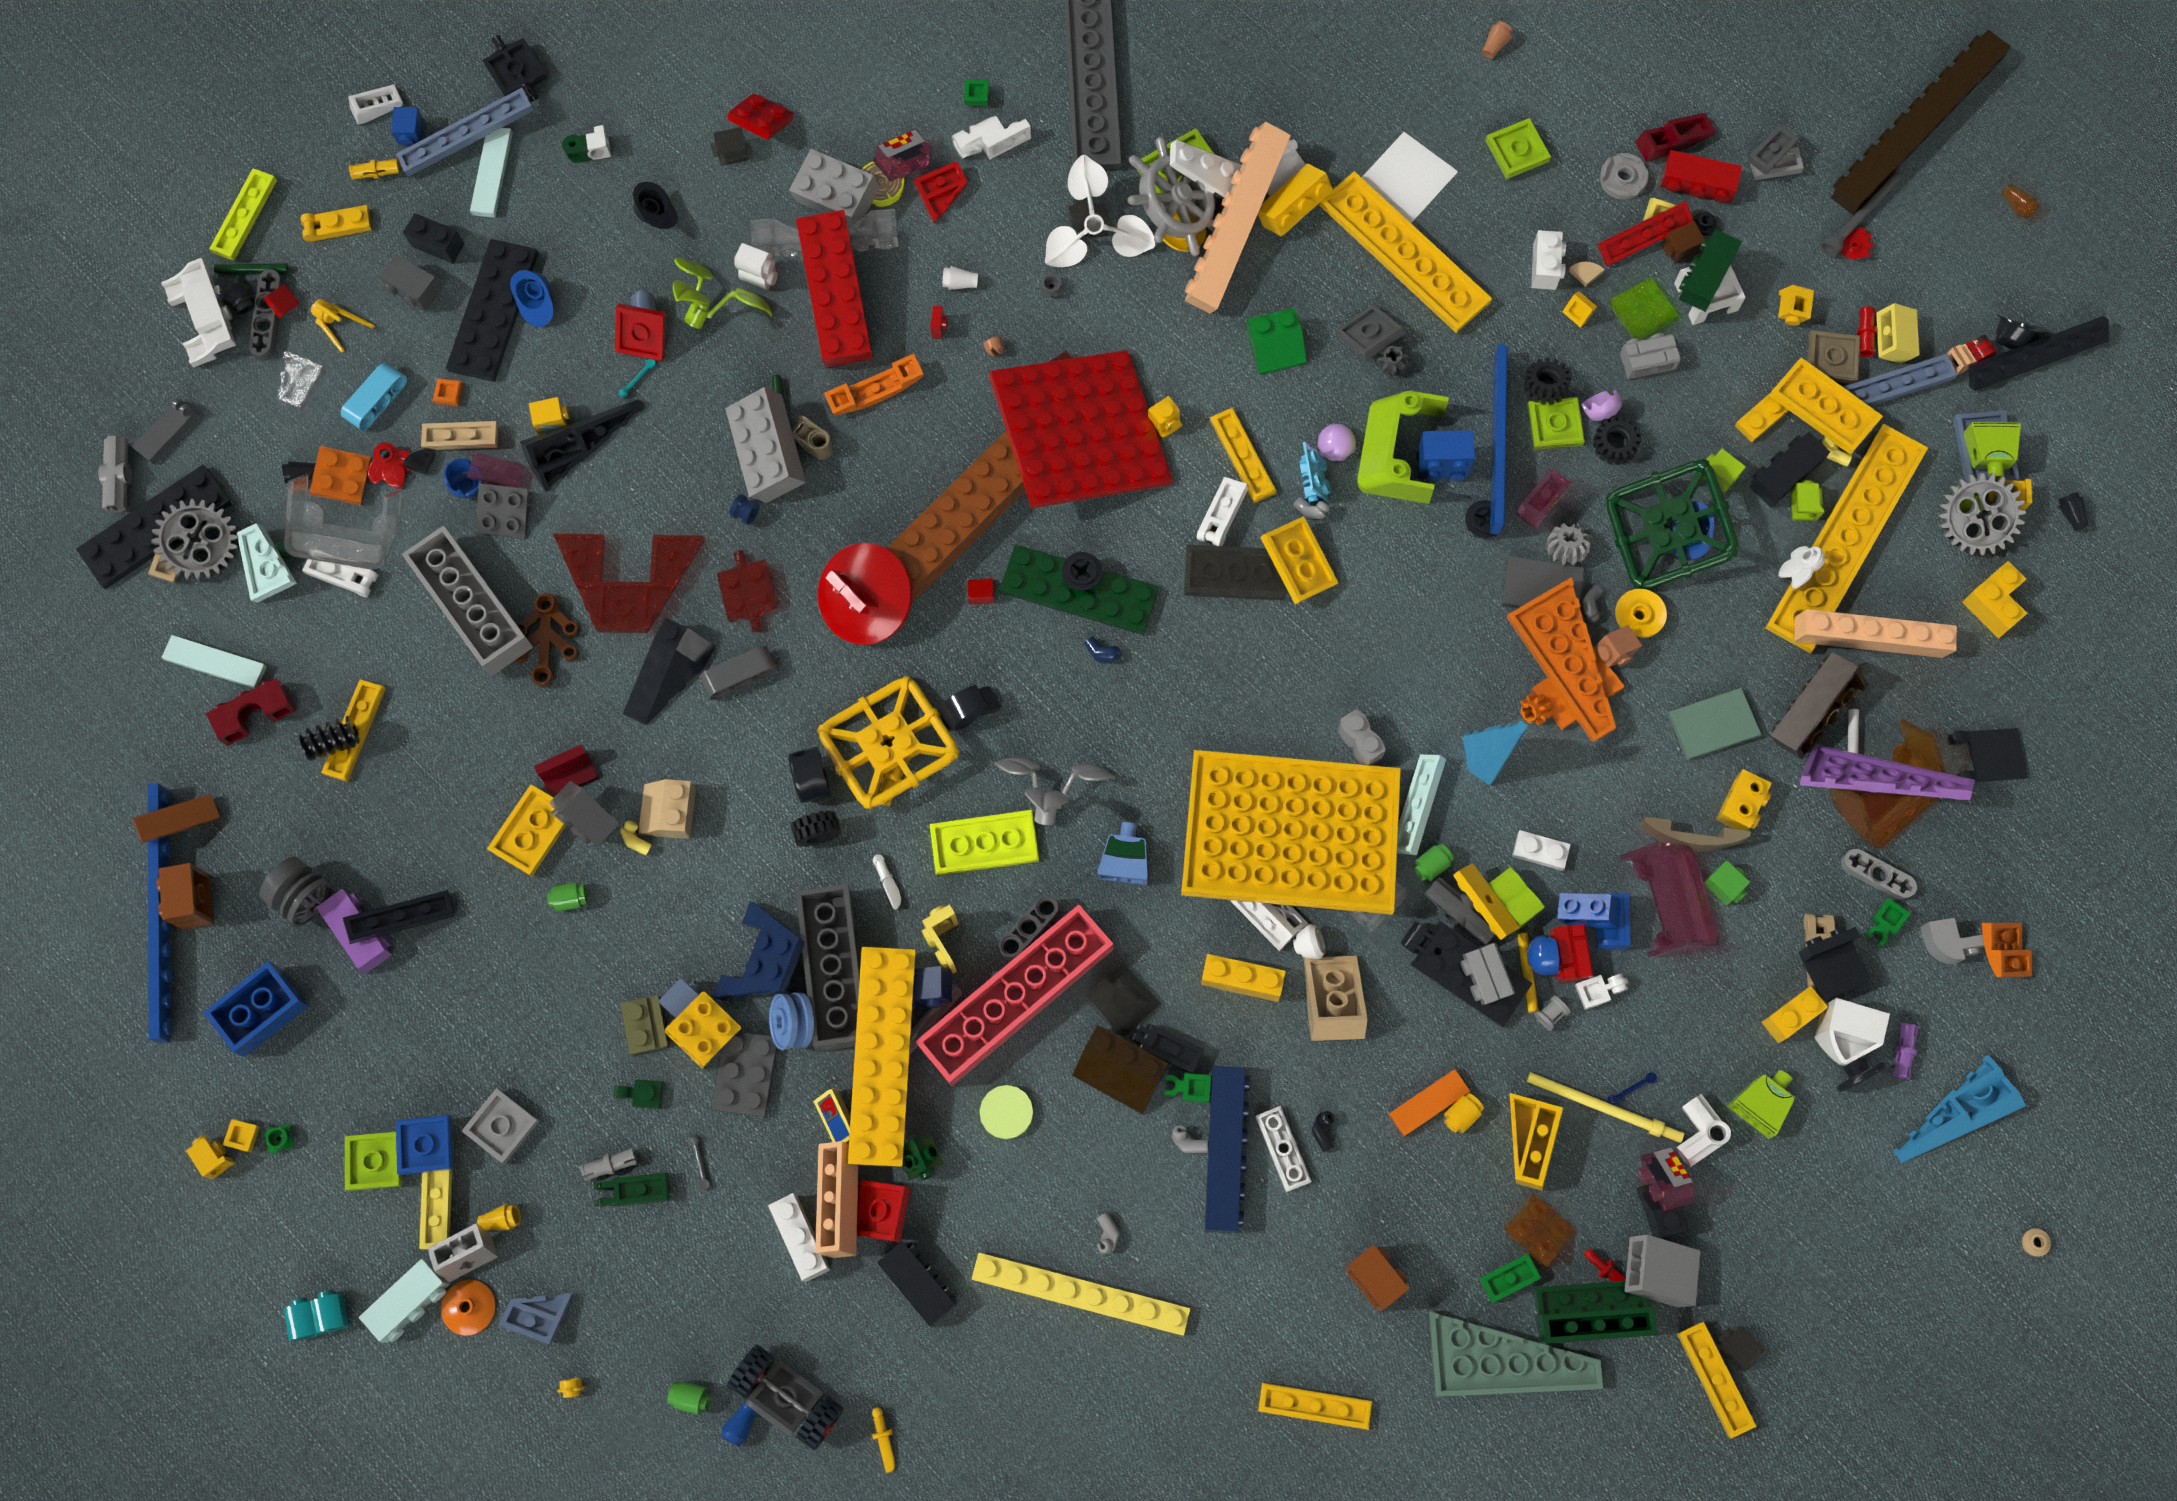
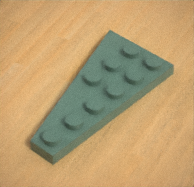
(1487, 1361)

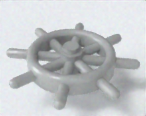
(1176, 197)

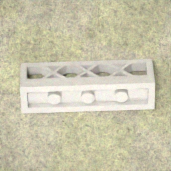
(1272, 920)

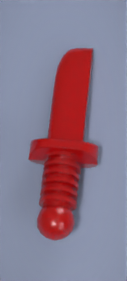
(1605, 1268)

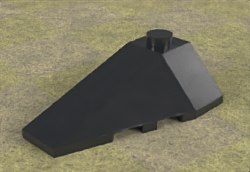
(669, 664)

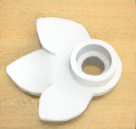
(1802, 564)

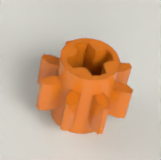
(1536, 708)

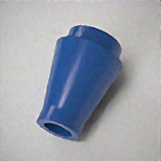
(738, 1425)

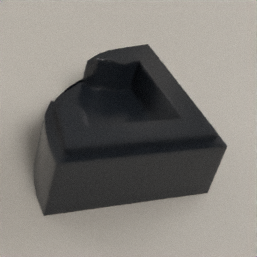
(419, 461)

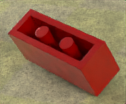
(1700, 176)

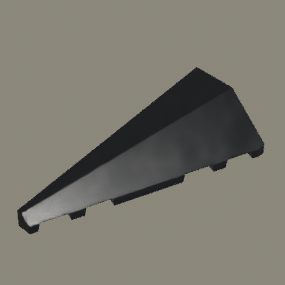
(560, 449)

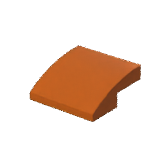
(2005, 950)

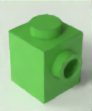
(1728, 883)

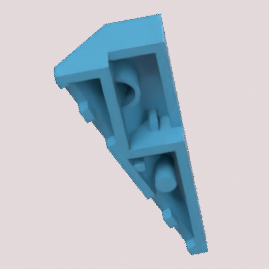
(1491, 748)
(1977, 1102)

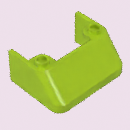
(1378, 469)

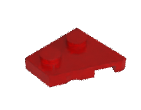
(940, 189)

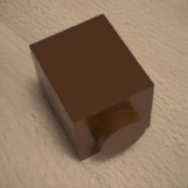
(1683, 242)

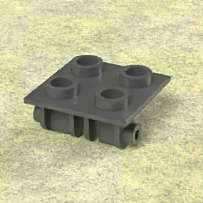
(502, 510)

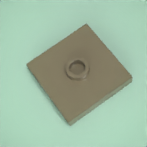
(1835, 355)

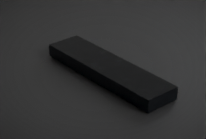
(398, 917)

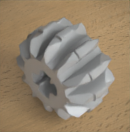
(1568, 544)

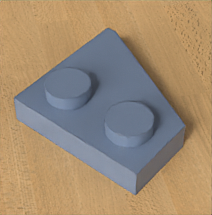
(536, 1317)

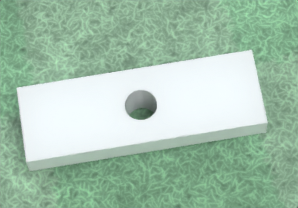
(1289, 1164)

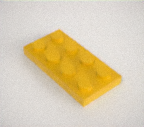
(1825, 405)

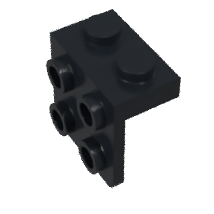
(1834, 963)

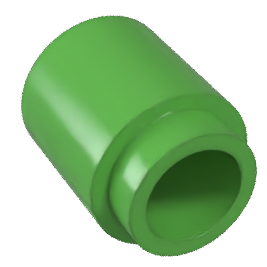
(1433, 862)
(567, 896)
(689, 1397)

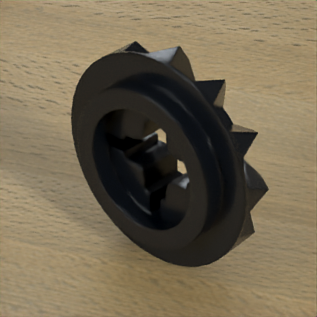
(1476, 510)
(1079, 561)

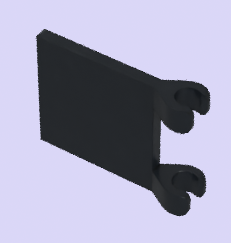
(1993, 753)

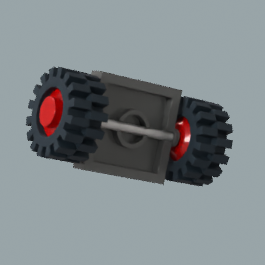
(784, 1397)

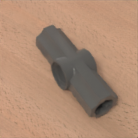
(1459, 910)

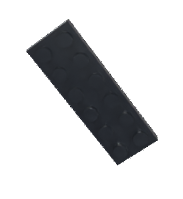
(490, 312)
(128, 541)

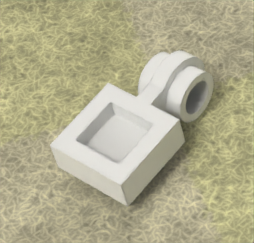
(1595, 992)

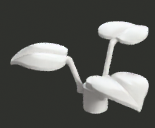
(1067, 249)

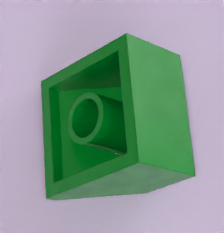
(1276, 341)

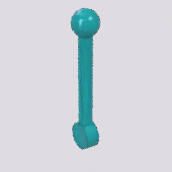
(650, 364)

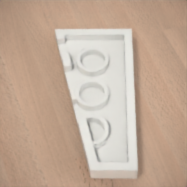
(1203, 166)

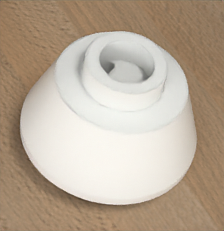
(1310, 942)

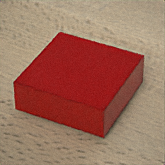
(281, 300)

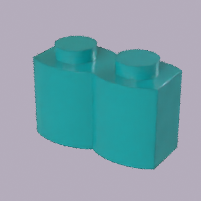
(315, 1317)

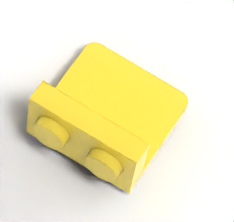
(939, 922)

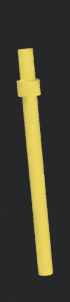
(1654, 1127)

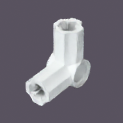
(1701, 1143)

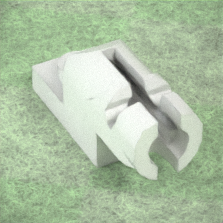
(991, 137)

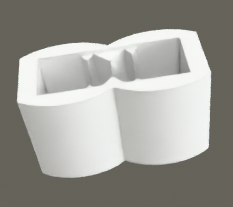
(755, 266)

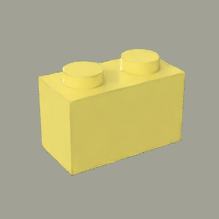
(1897, 333)

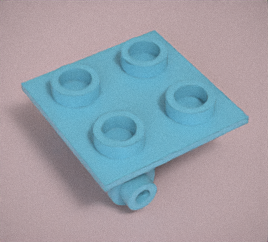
(1312, 471)

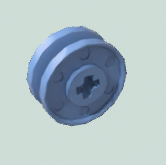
(791, 1021)

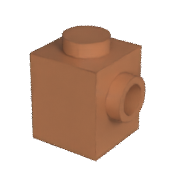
(1618, 647)

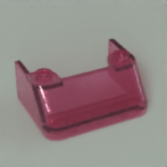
(1678, 897)

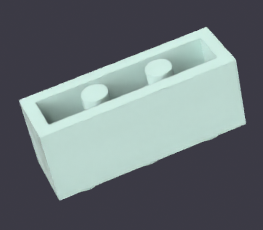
(404, 1302)

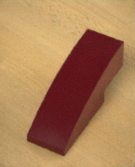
(1674, 136)

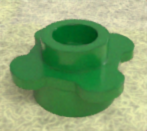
(271, 1138)

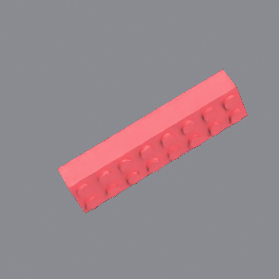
(1015, 995)

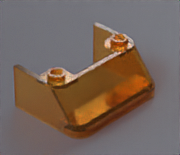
(1881, 815)

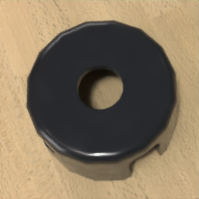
(808, 775)

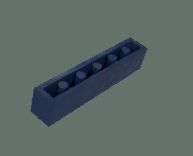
(1225, 1149)

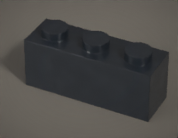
(1789, 468)
(918, 1283)

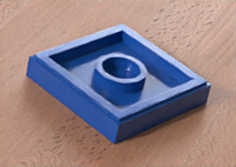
(424, 1145)

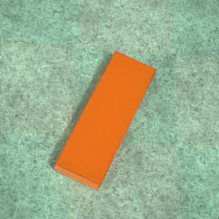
(1429, 1102)

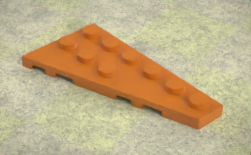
(1562, 647)

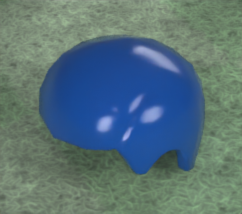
(457, 481)
(1543, 955)

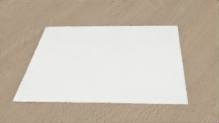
(1409, 176)

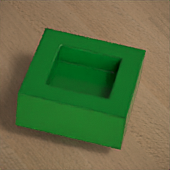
(976, 92)

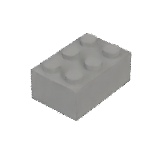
(834, 186)

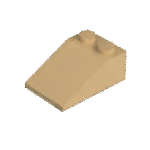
(1335, 998)

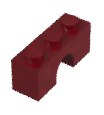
(231, 717)

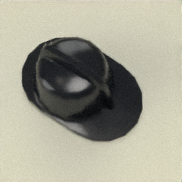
(654, 206)
(2016, 333)

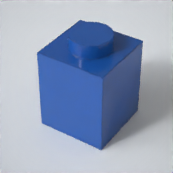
(407, 125)

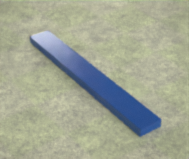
(1498, 462)

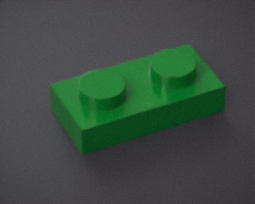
(1509, 1278)

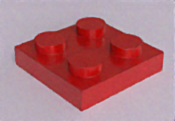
(760, 116)
(640, 332)
(881, 1210)

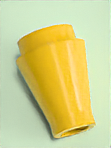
(501, 1218)

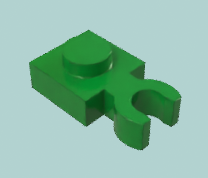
(1888, 919)
(1194, 1087)

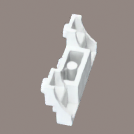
(206, 310)

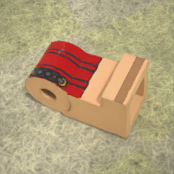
(1971, 353)

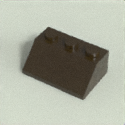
(1120, 1069)

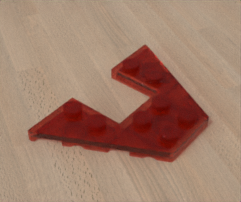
(626, 605)

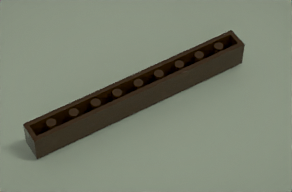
(1920, 122)

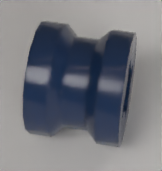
(744, 509)

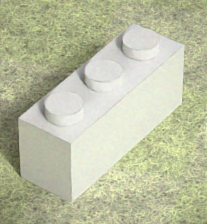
(798, 1237)

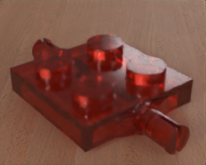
(747, 591)

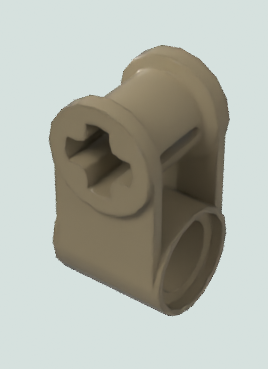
(808, 435)

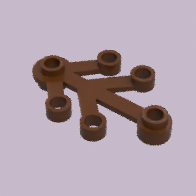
(546, 634)

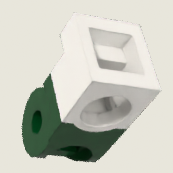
(587, 146)

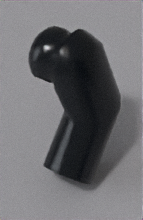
(1321, 1128)

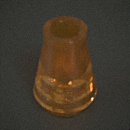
(2020, 201)

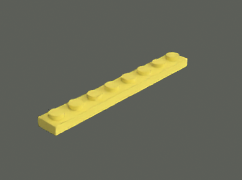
(1081, 1294)

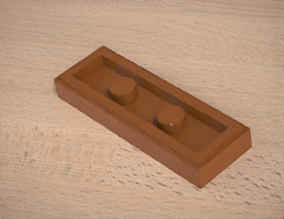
(175, 818)

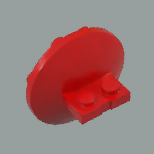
(865, 594)

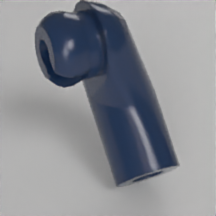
(1102, 653)

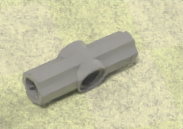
(115, 474)

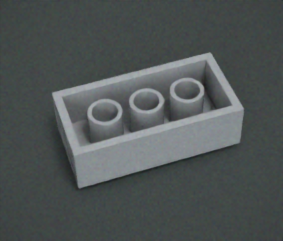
(765, 445)

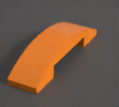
(876, 388)

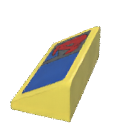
(834, 1115)

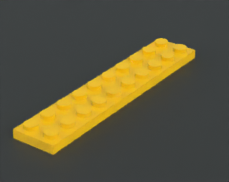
(1852, 528)

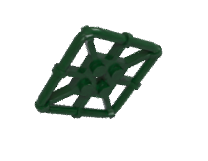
(1687, 532)

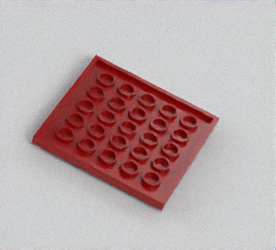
(1079, 428)

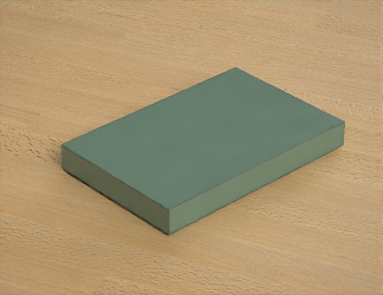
(1714, 724)

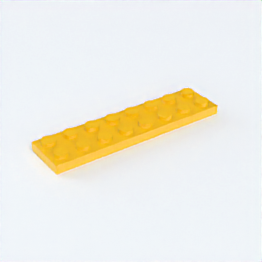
(1405, 252)
(881, 1057)

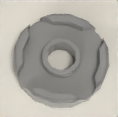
(1622, 188)

